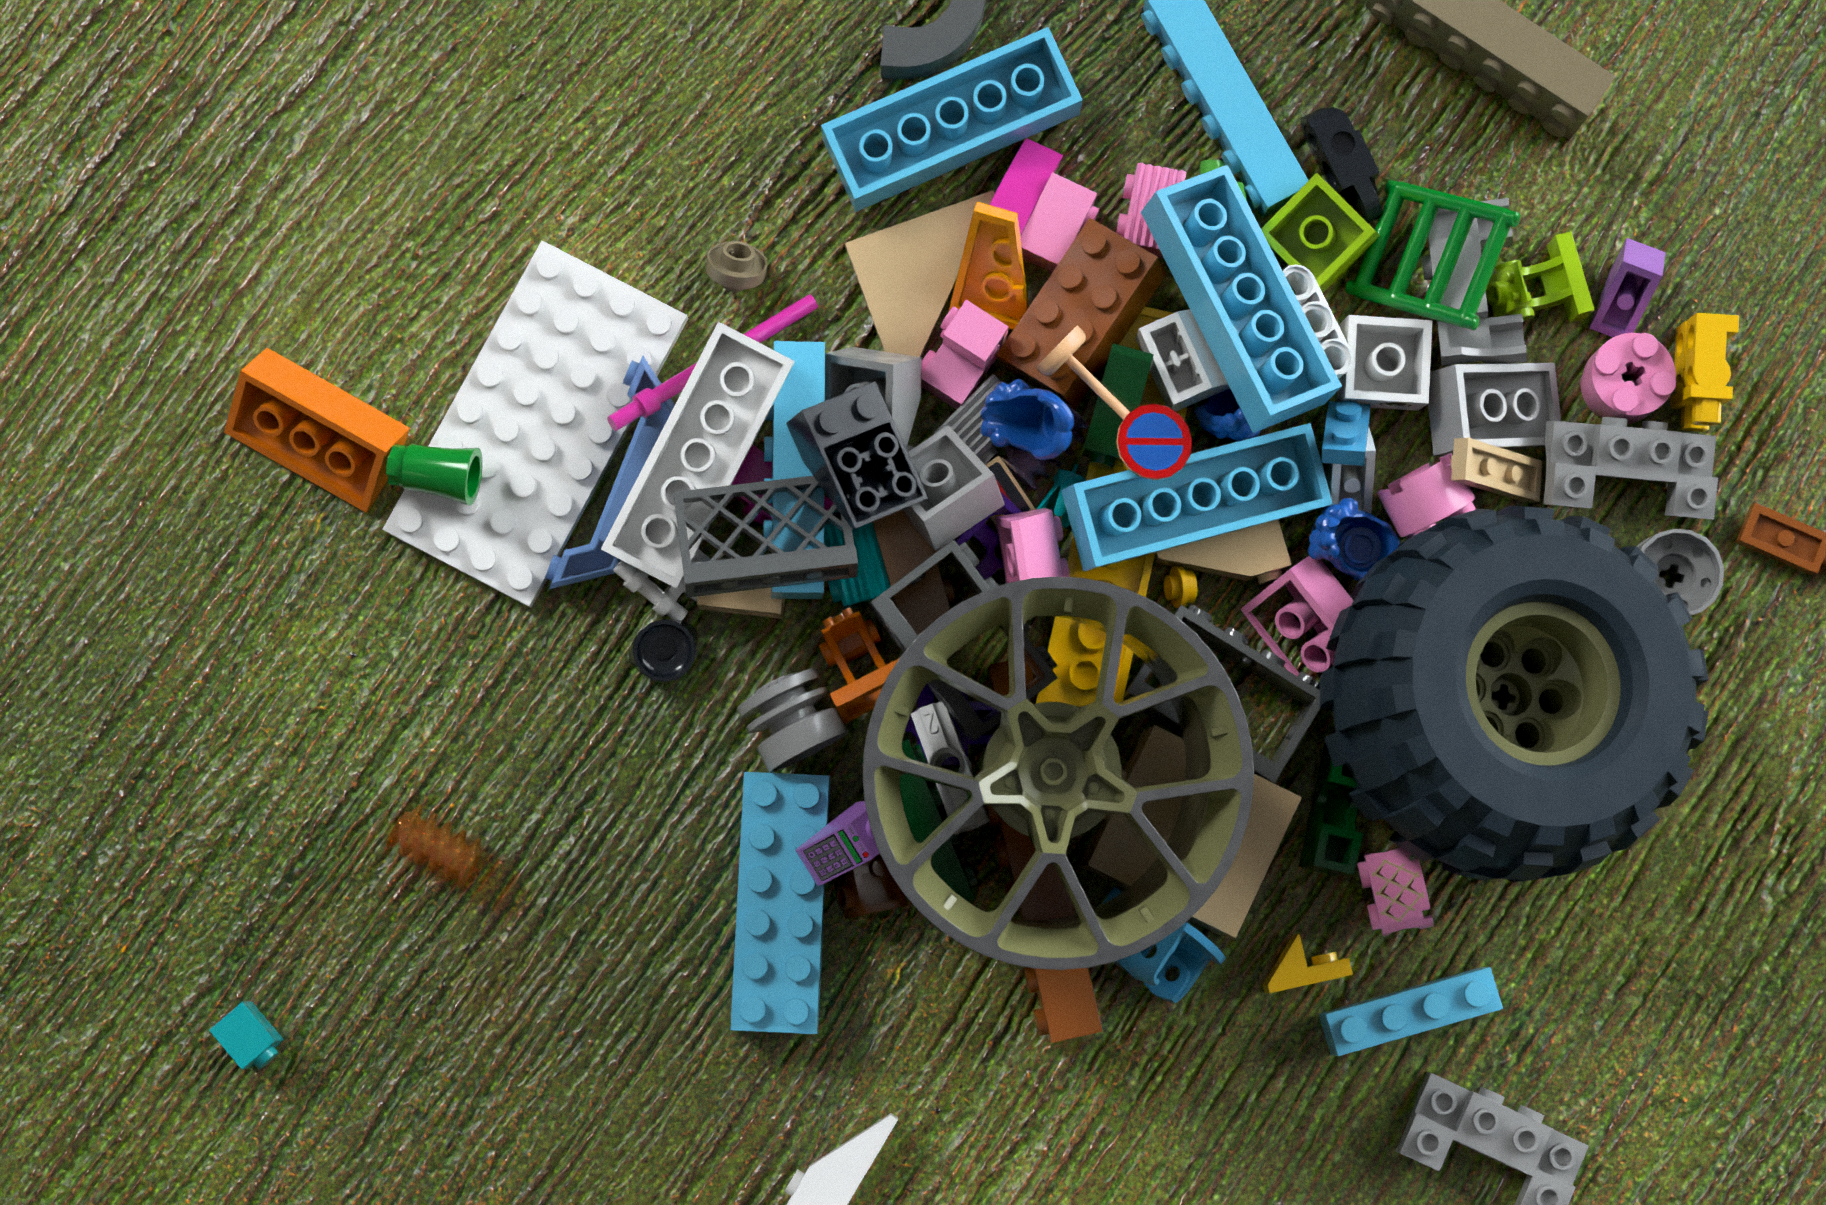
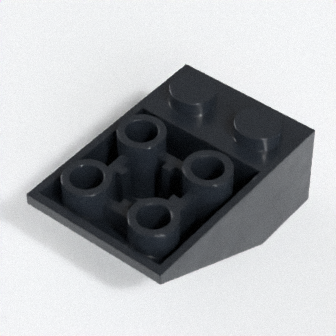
(857, 455)

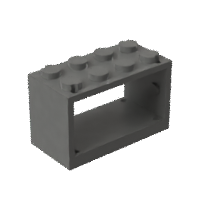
(902, 633)
(1264, 665)

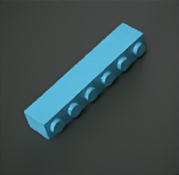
(1227, 101)
(801, 390)

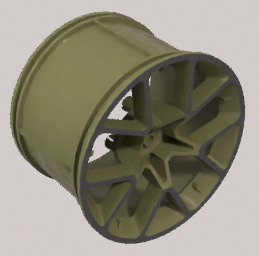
(1059, 774)

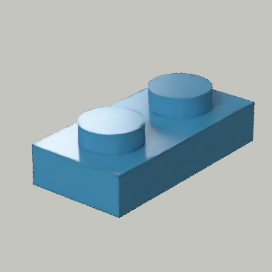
(1346, 433)

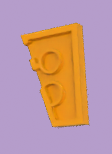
(993, 266)

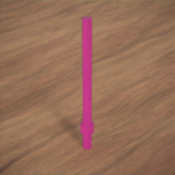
(649, 401)

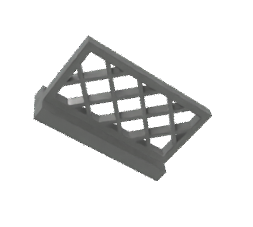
(769, 569)

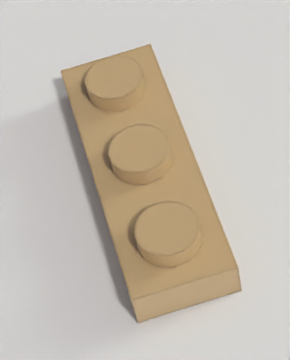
(1496, 470)

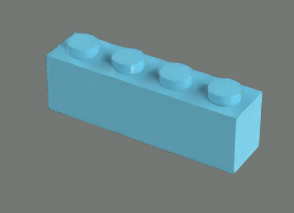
(1410, 1011)

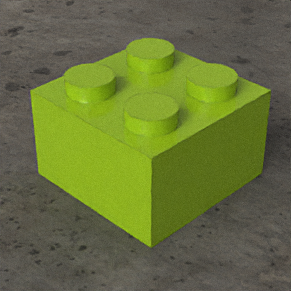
(1319, 232)

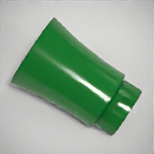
(437, 471)

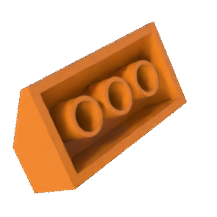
(313, 428)

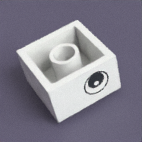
(1388, 362)

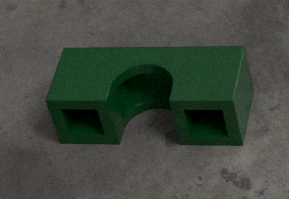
(1331, 836)

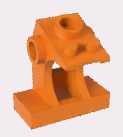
(846, 640)

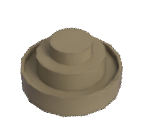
(736, 265)

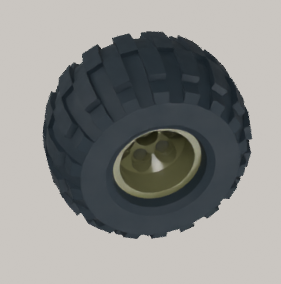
(1442, 753)

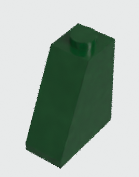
(1125, 380)

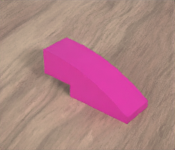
(1026, 180)

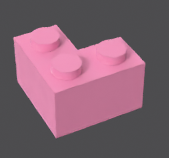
(965, 356)

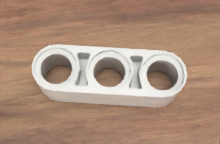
(1320, 317)

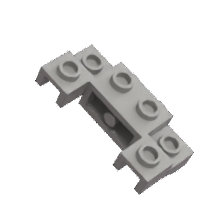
(1496, 338)
(1647, 453)
(1483, 1124)

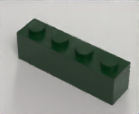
(922, 812)

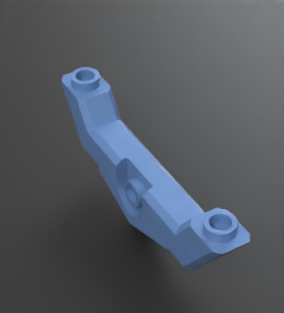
(589, 560)

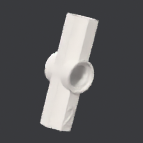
(940, 742)

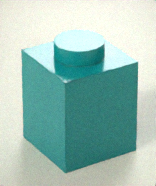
(247, 1036)

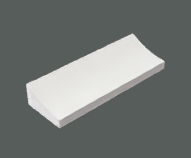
(698, 449)

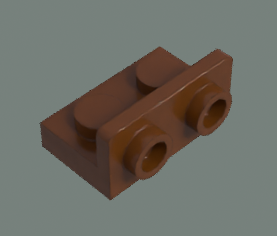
(868, 890)

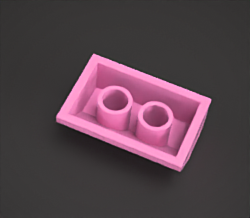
(1316, 604)

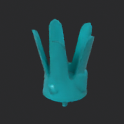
(1055, 498)

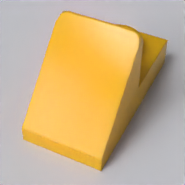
(1292, 970)

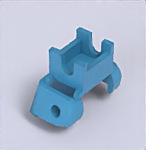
(1182, 949)

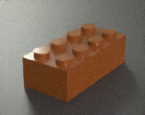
(1098, 287)

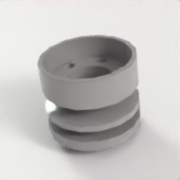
(1693, 564)
(792, 719)

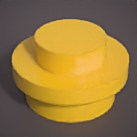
(1180, 586)

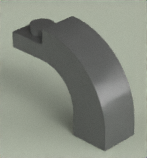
(932, 47)

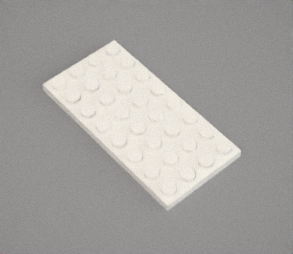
(540, 420)

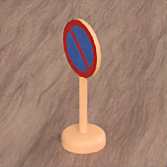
(1150, 439)

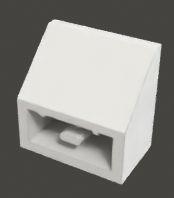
(1181, 360)

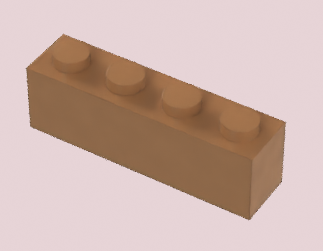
(902, 552)

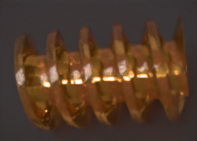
(436, 845)

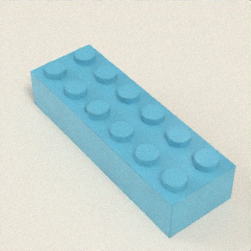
(951, 119)
(1240, 298)
(1210, 496)
(778, 905)

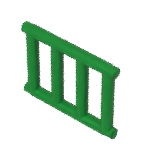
(1431, 305)

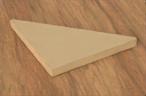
(911, 273)

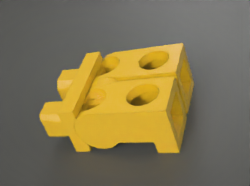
(1702, 369)

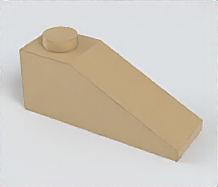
(1239, 555)

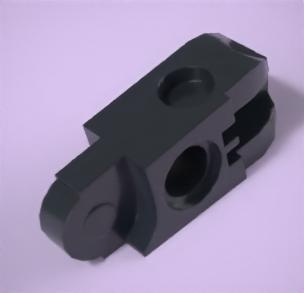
(1343, 159)

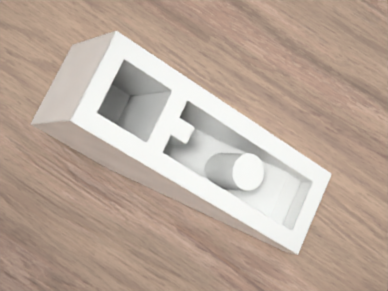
(839, 1173)

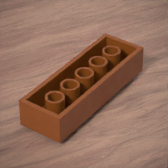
(1066, 995)

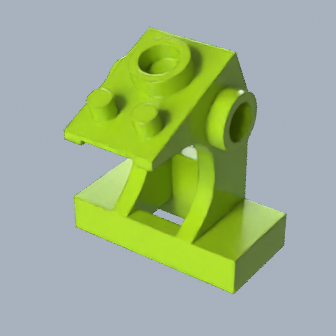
(1560, 280)

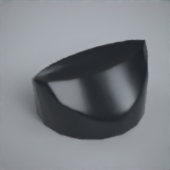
(664, 649)

